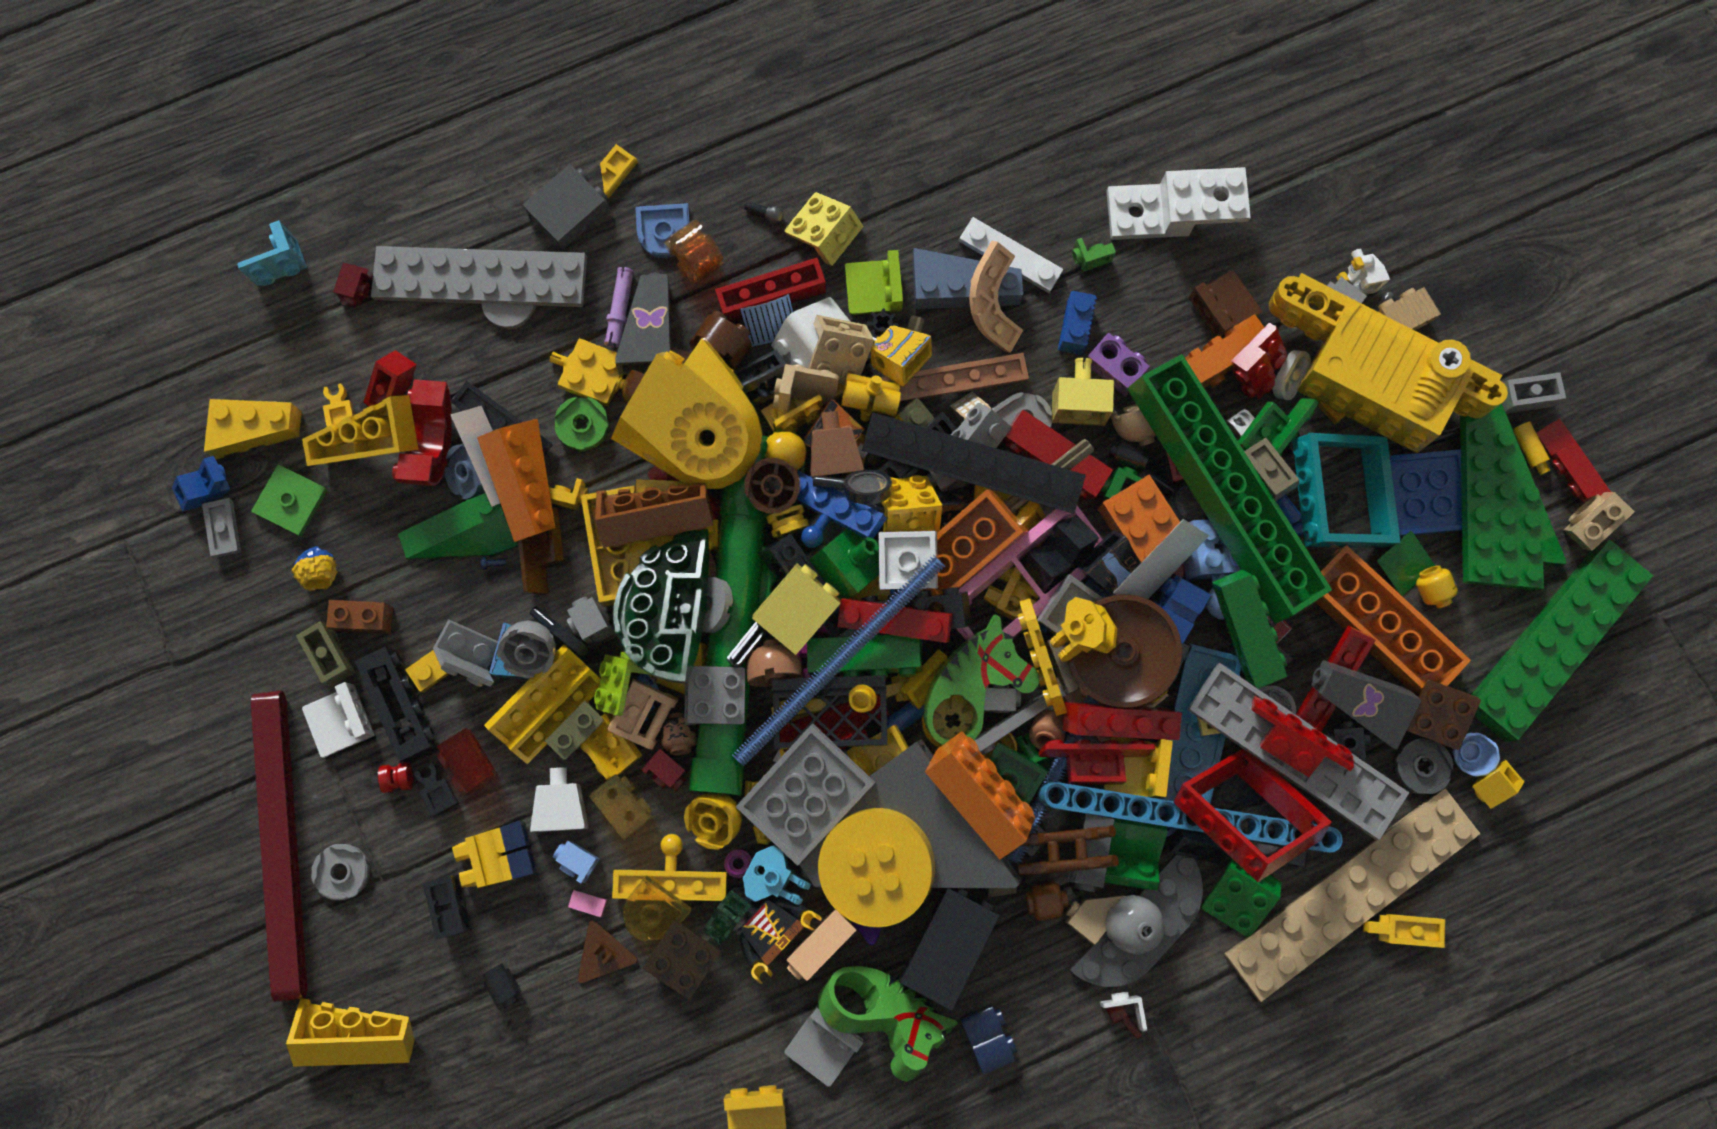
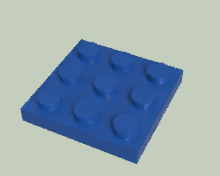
(1428, 492)

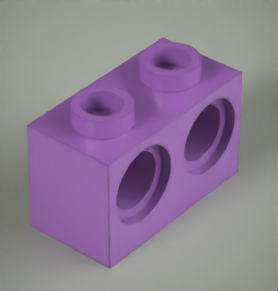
(1113, 368)

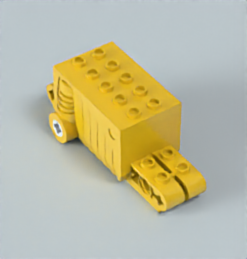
(1382, 368)

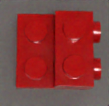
(1258, 362)

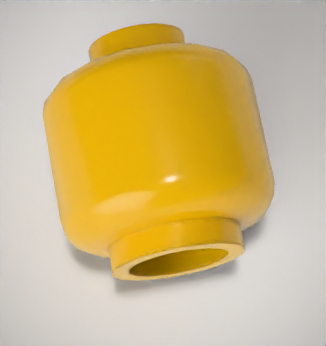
(1436, 586)

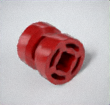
(395, 777)

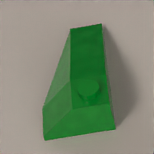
(460, 531)

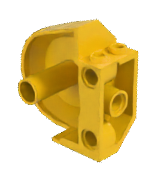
(676, 405)

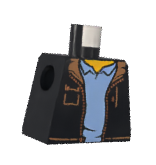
(1109, 562)

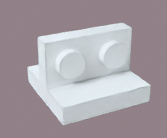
(903, 555)

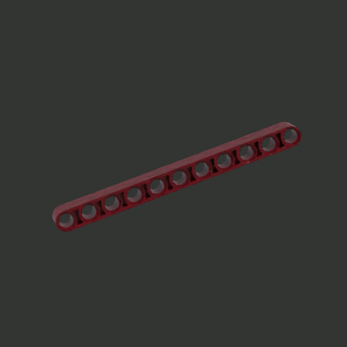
(278, 846)

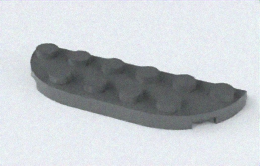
(1179, 902)

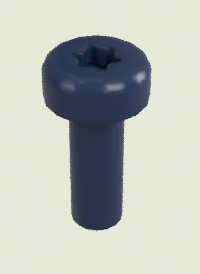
(488, 563)

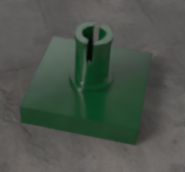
(1018, 770)

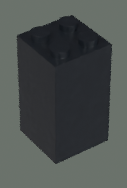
(949, 946)

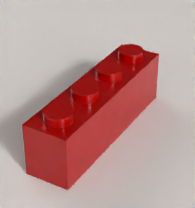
(797, 280)
(1046, 445)
(1122, 722)

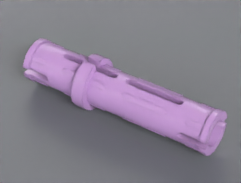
(617, 317)

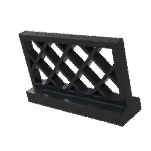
(836, 688)

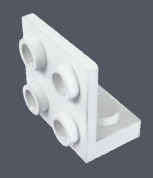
(338, 720)

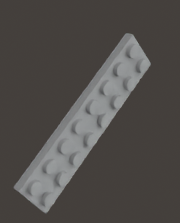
(479, 276)
(1357, 795)

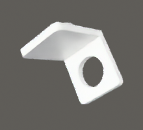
(1123, 999)

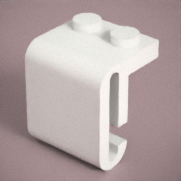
(798, 335)

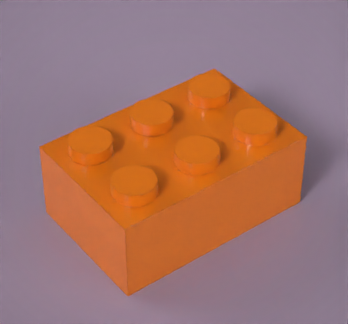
(1140, 515)

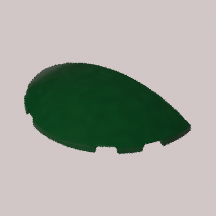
(664, 606)

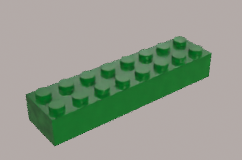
(1558, 640)

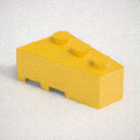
(248, 424)

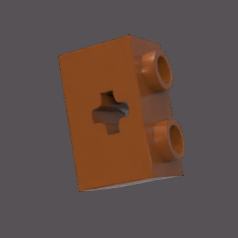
(359, 617)

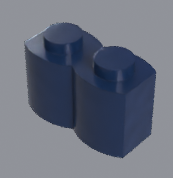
(987, 1038)

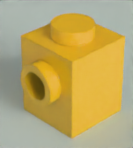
(1498, 785)

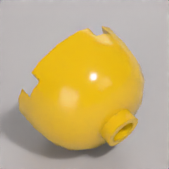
(713, 819)

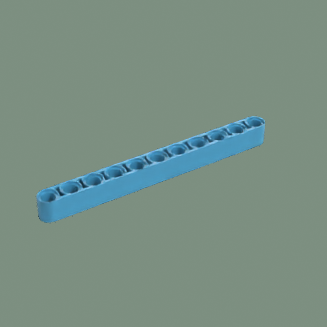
(1176, 818)

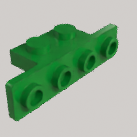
(1277, 426)

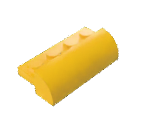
(543, 704)

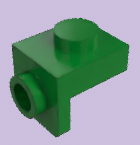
(1114, 484)

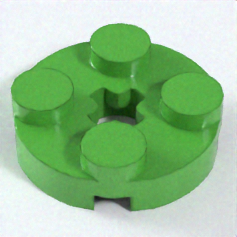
(583, 438)

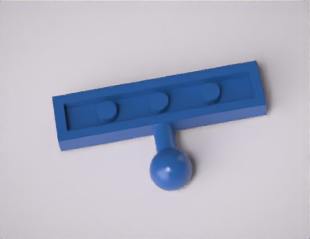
(835, 507)

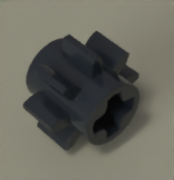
(882, 319)

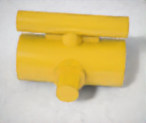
(871, 396)

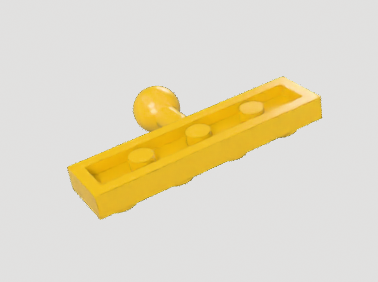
(682, 884)

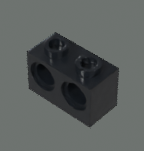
(446, 906)

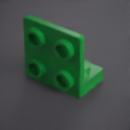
(1138, 853)
(1241, 899)

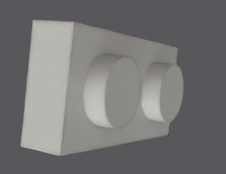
(221, 528)

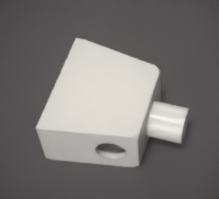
(558, 805)

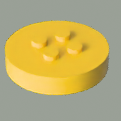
(876, 867)

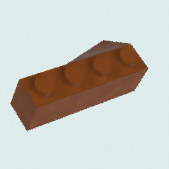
(652, 513)

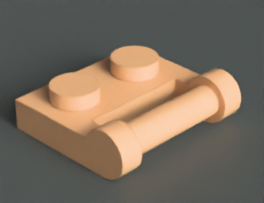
(637, 706)

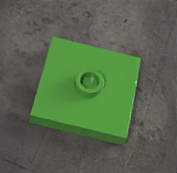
(289, 500)

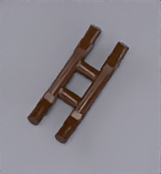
(1082, 860)

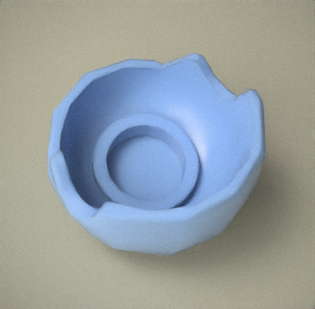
(1477, 755)

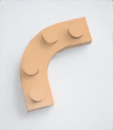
(984, 298)

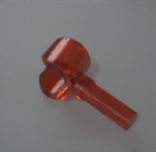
(1119, 1014)

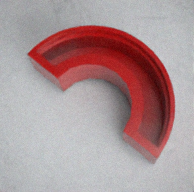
(433, 430)

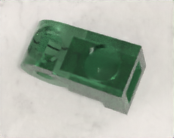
(726, 917)

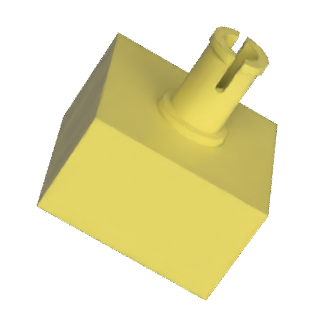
(1082, 398)

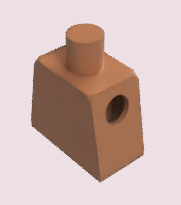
(834, 448)

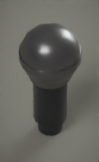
(773, 214)

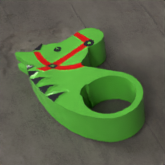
(975, 664)
(892, 1008)

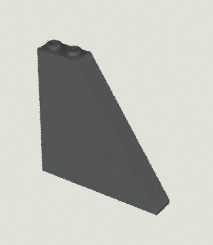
(958, 851)

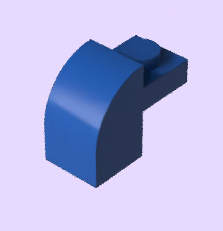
(201, 486)

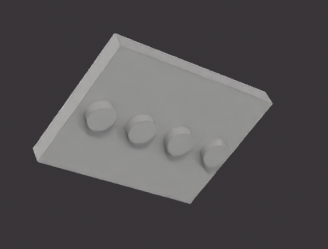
(805, 794)

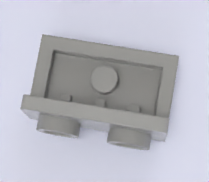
(983, 426)

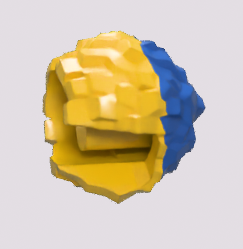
(315, 569)

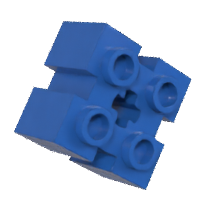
(1182, 602)

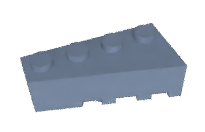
(946, 281)

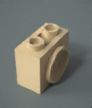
(1597, 519)

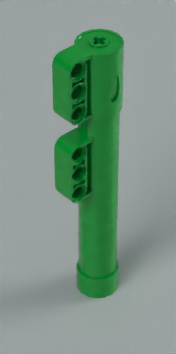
(751, 583)

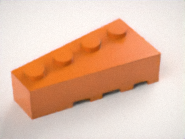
(1219, 352)
(520, 477)

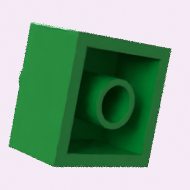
(848, 563)

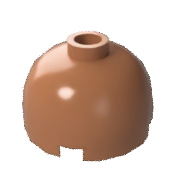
(772, 662)

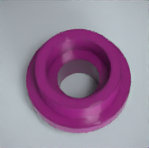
(728, 863)

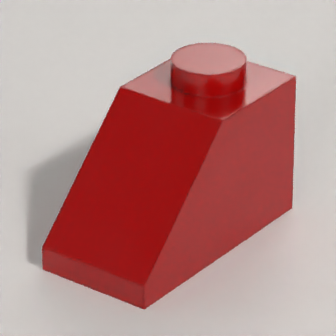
(389, 378)

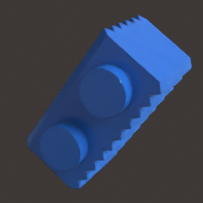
(1077, 322)

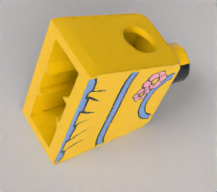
(900, 353)

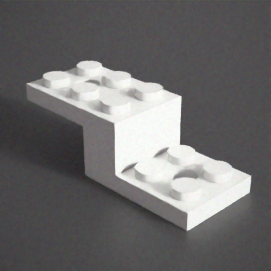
(1178, 203)

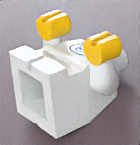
(1365, 273)

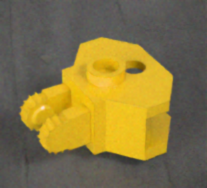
(1087, 628)

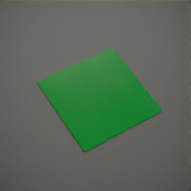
(1405, 562)

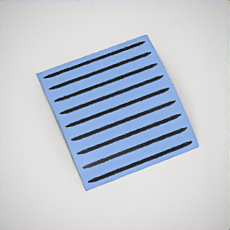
(766, 319)

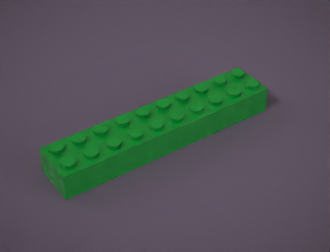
(1228, 488)

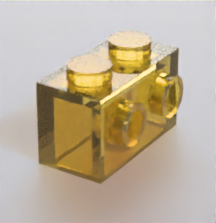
(622, 806)

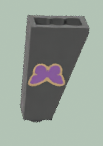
(646, 326)
(1370, 701)

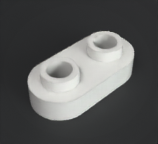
(1291, 374)

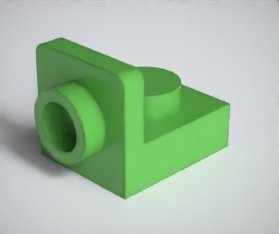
(1095, 257)

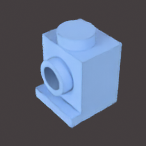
(575, 860)

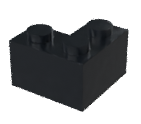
(1058, 557)

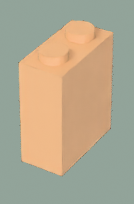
(820, 945)

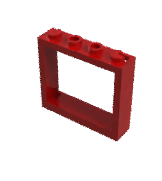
(1274, 790)

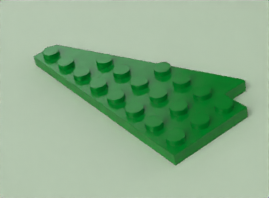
(1502, 512)

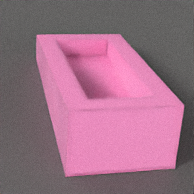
(587, 903)

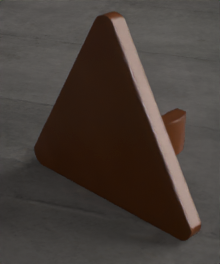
(602, 954)

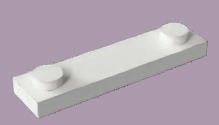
(1034, 267)

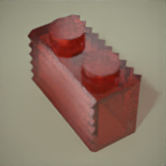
(466, 761)

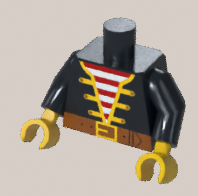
(771, 930)

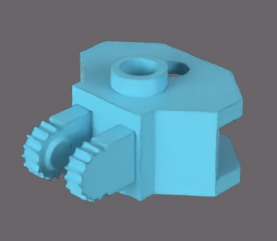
(775, 877)

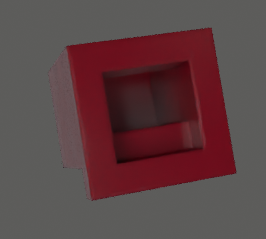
(352, 285)
(665, 771)

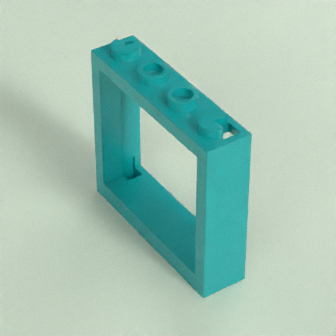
(1378, 491)

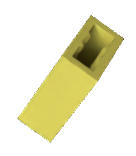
(797, 608)

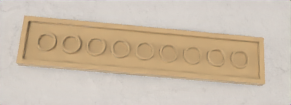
(1351, 894)

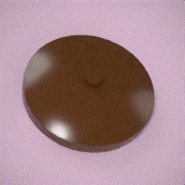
(1140, 664)

